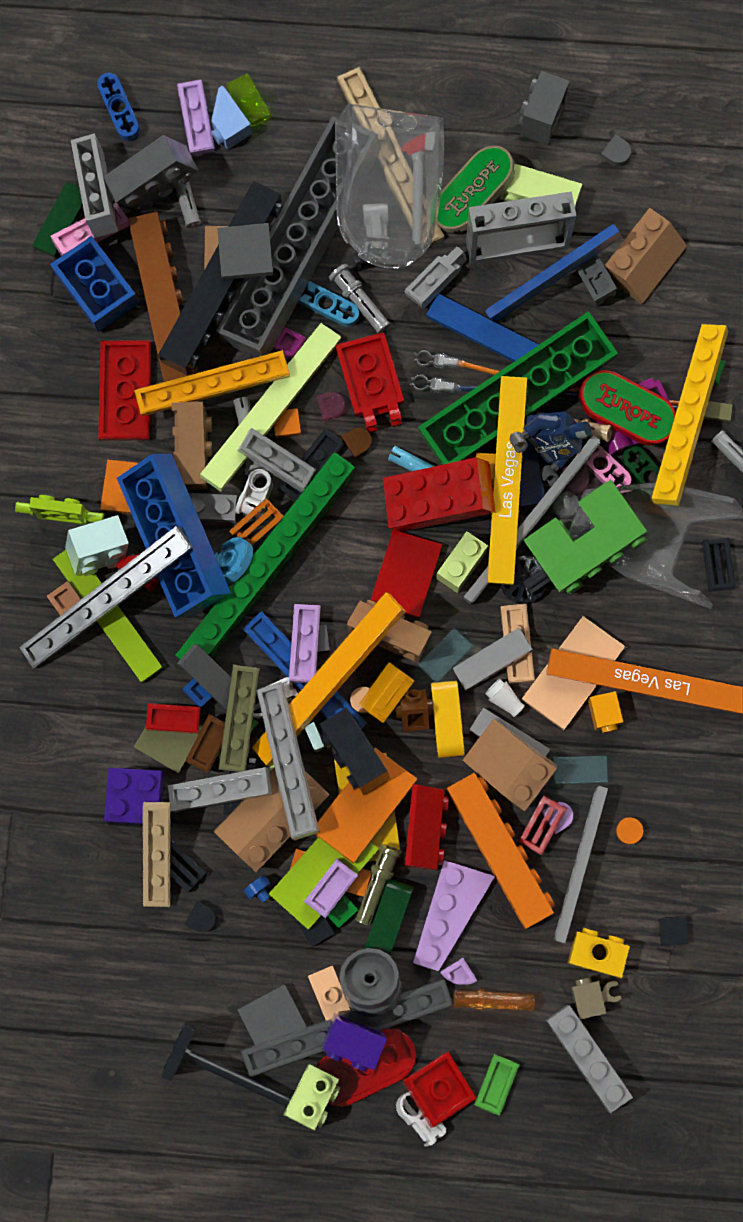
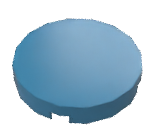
(234, 558)

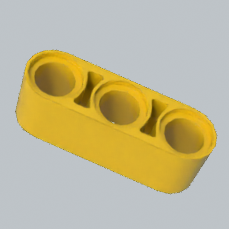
(447, 719)

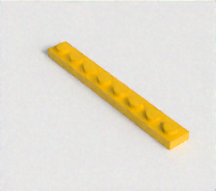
(690, 415)

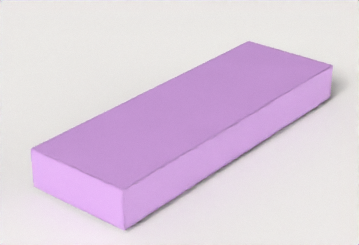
(196, 117)
(304, 643)

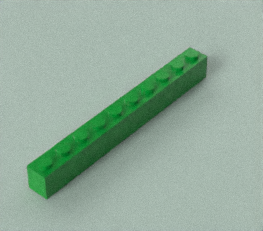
(271, 556)

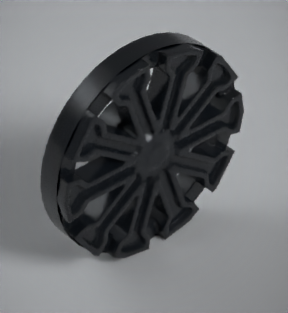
(519, 577)

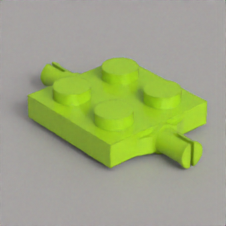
(68, 511)

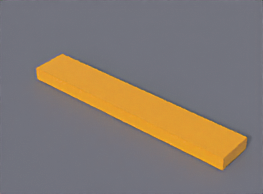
(212, 383)

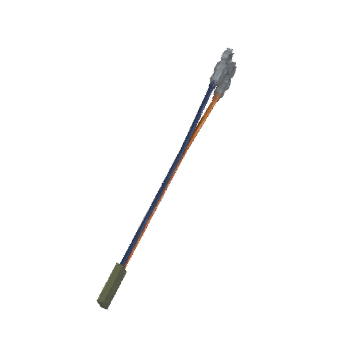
(714, 410)

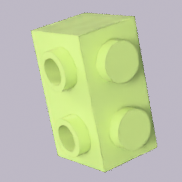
(312, 1097)

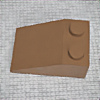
(510, 764)

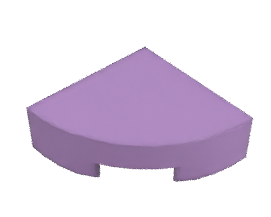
(459, 973)

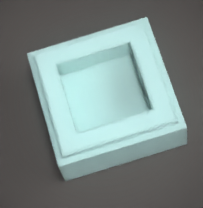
(314, 737)

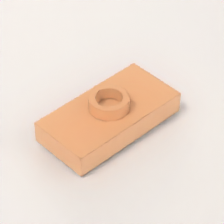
(329, 992)

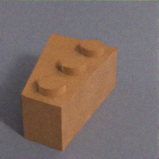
(192, 442)

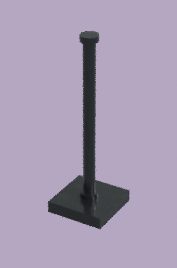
(182, 1052)

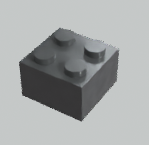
(543, 107)

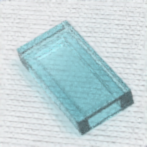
(445, 655)
(580, 770)

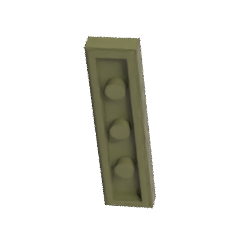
(238, 718)

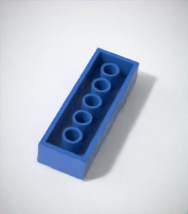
(157, 506)

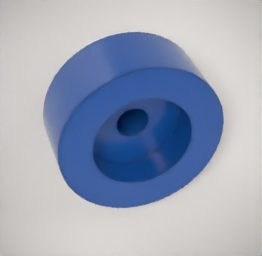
(258, 888)

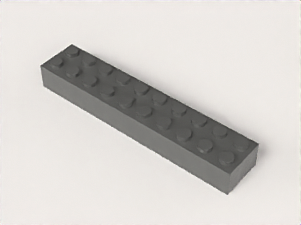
(297, 246)

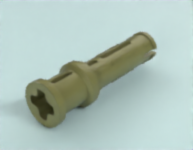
(382, 872)

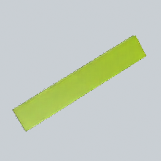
(114, 624)

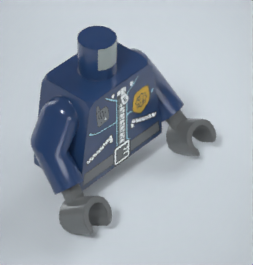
(554, 438)

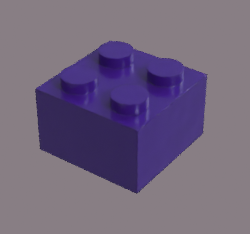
(128, 791)
(353, 1042)

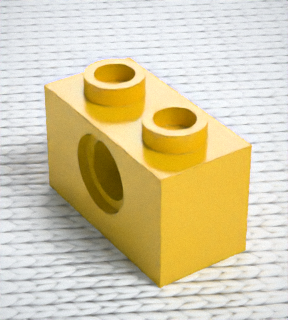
(611, 964)

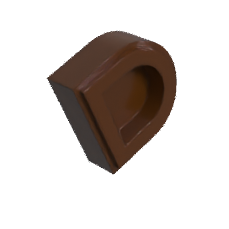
(357, 441)

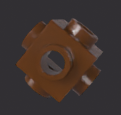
(414, 710)

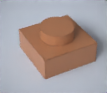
(64, 598)

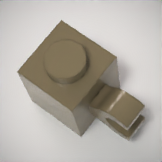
(590, 999)

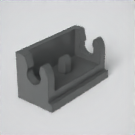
(597, 280)

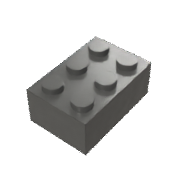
(151, 173)

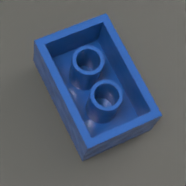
(94, 283)

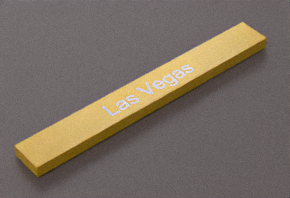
(506, 482)

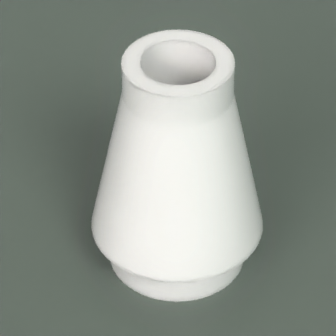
(504, 697)

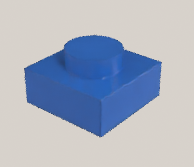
(196, 693)

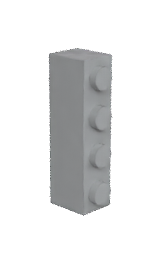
(94, 190)
(589, 1058)

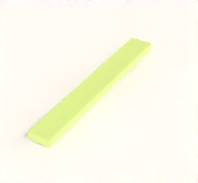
(271, 405)

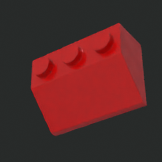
(426, 828)

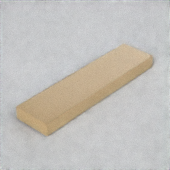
(156, 854)

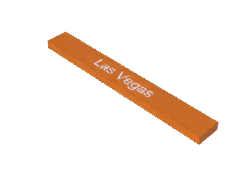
(645, 681)

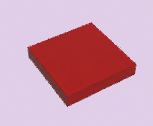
(439, 1089)

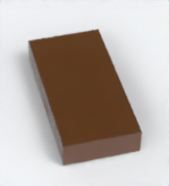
(207, 745)

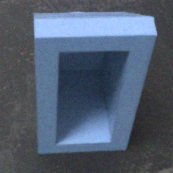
(228, 121)

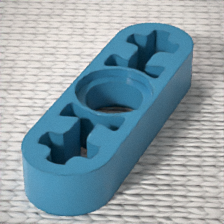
(344, 305)

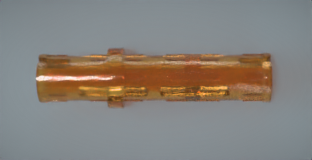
(487, 1000)

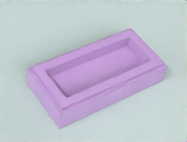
(331, 888)

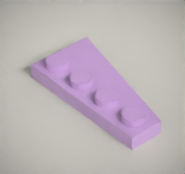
(452, 905)

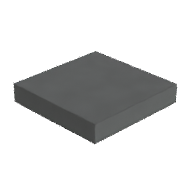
(245, 251)
(272, 1016)

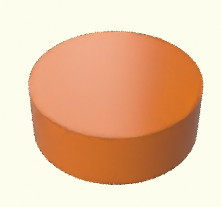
(629, 830)

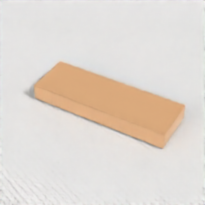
(512, 618)

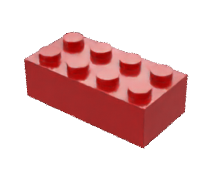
(439, 494)

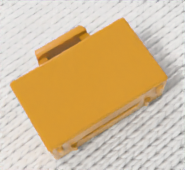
(386, 692)

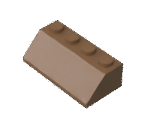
(261, 825)

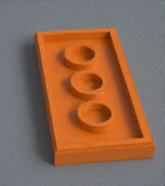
(356, 818)

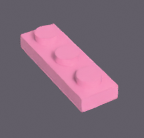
(80, 231)

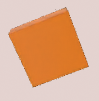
(288, 424)

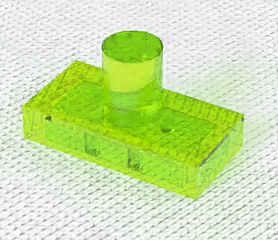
(248, 100)

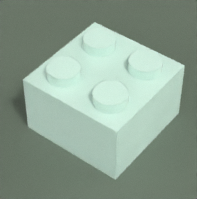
(96, 545)

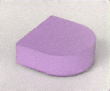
(566, 820)

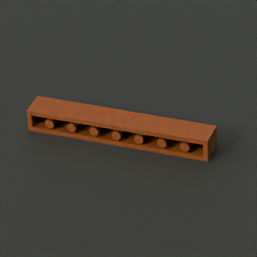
(158, 281)

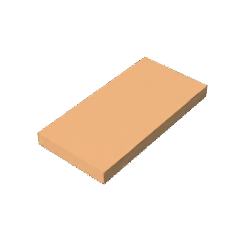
(562, 698)

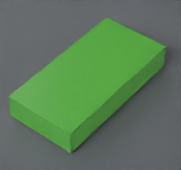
(496, 1084)

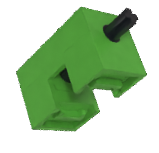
(570, 560)

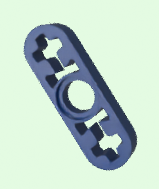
(118, 97)

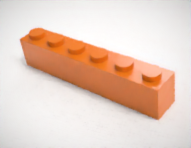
(500, 851)

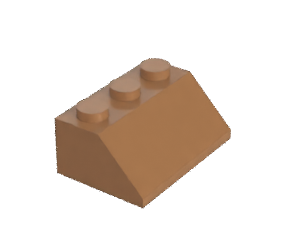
(645, 256)
(402, 639)

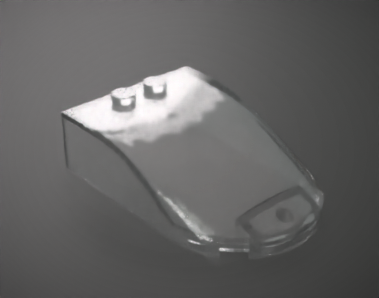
(388, 182)

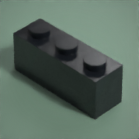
(353, 752)

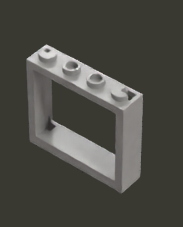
(520, 213)

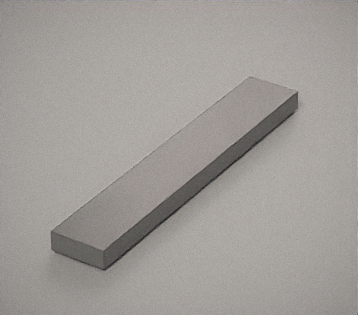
(287, 761)
(580, 864)

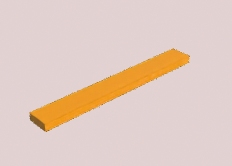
(338, 668)

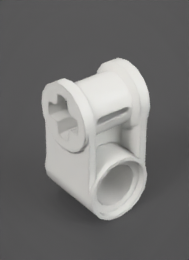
(253, 496)

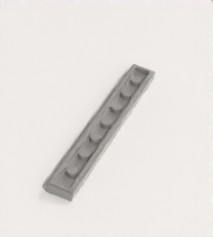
(540, 509)

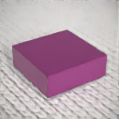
(289, 342)

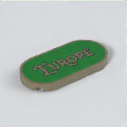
(475, 185)

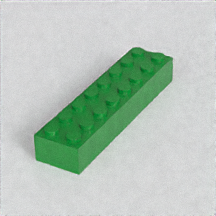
(550, 372)

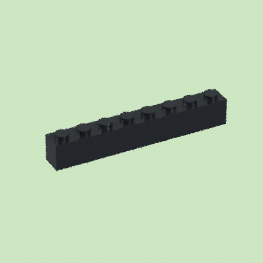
(212, 293)

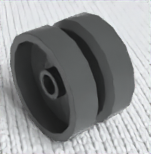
(370, 982)

